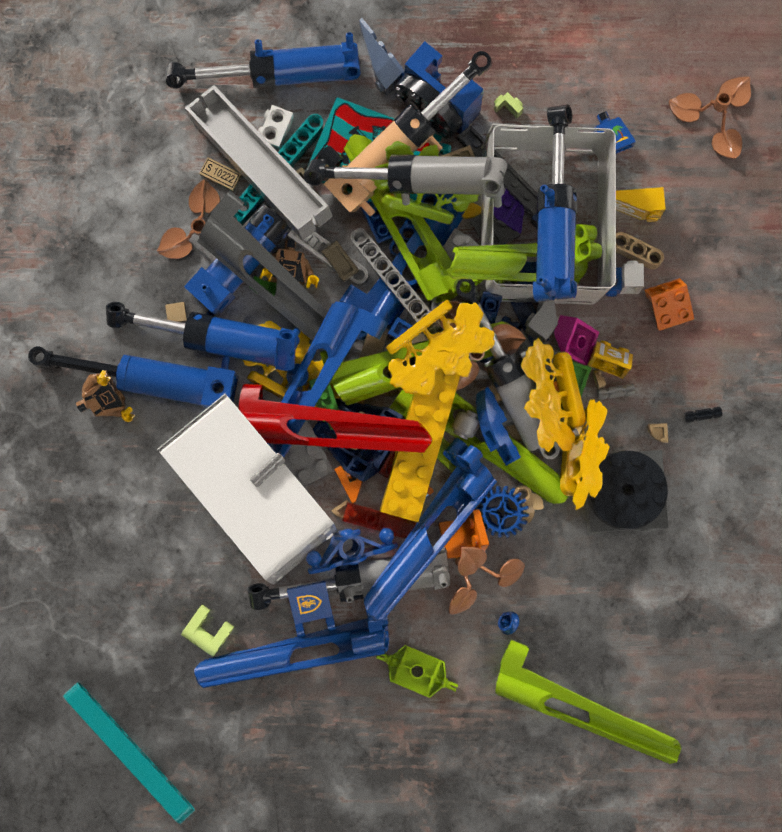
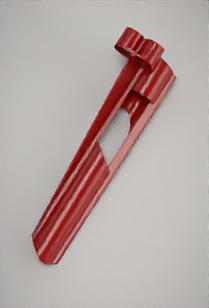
(351, 428)

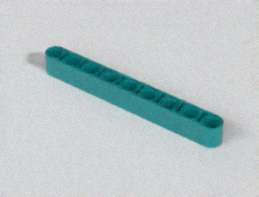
(294, 144)
(129, 753)

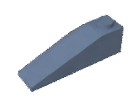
(384, 65)

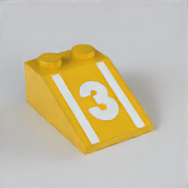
(641, 203)
(610, 359)

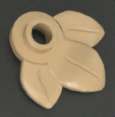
(533, 501)

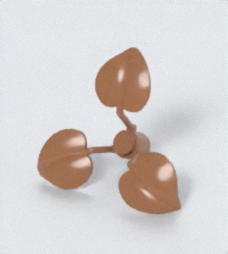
(733, 92)
(174, 241)
(508, 336)
(468, 564)

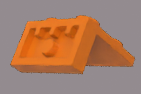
(670, 303)
(470, 534)

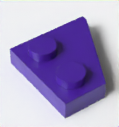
(510, 212)

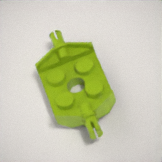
(433, 675)

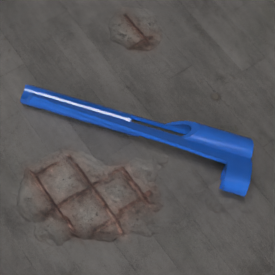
(380, 299)
(337, 337)
(464, 492)
(354, 639)

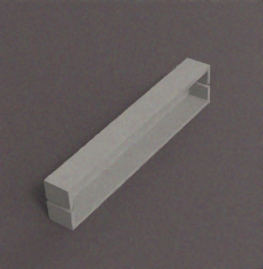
(259, 163)

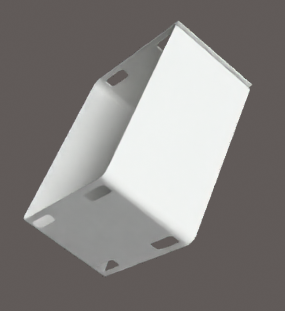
(541, 139)
(269, 522)

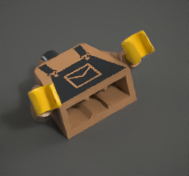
(294, 263)
(103, 398)

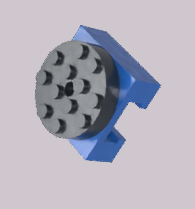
(422, 85)

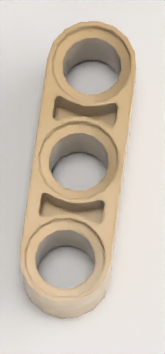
(646, 249)

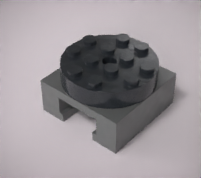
(639, 511)

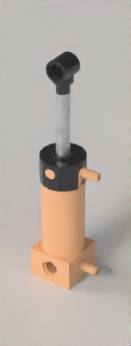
(410, 128)

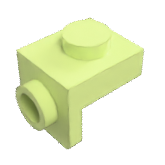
(514, 105)

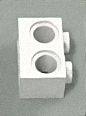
(279, 129)
(632, 277)

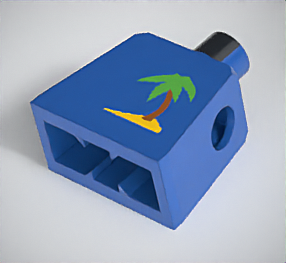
(624, 138)

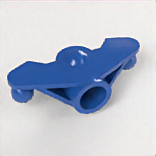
(354, 555)

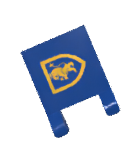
(309, 604)

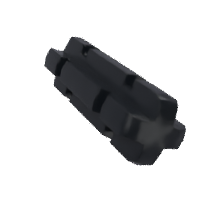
(703, 414)

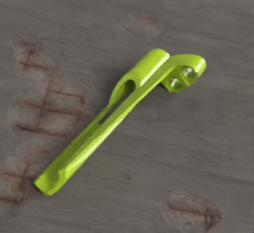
(507, 260)
(428, 271)
(364, 376)
(527, 469)
(533, 691)

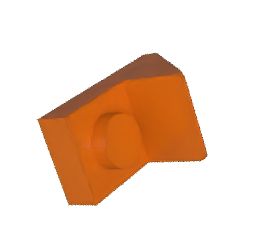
(351, 488)

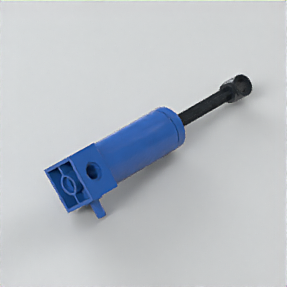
(154, 376)

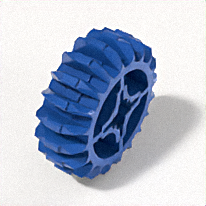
(505, 503)

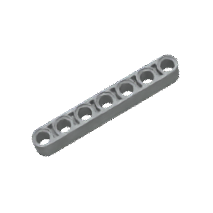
(389, 274)

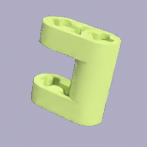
(202, 638)

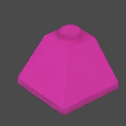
(575, 338)

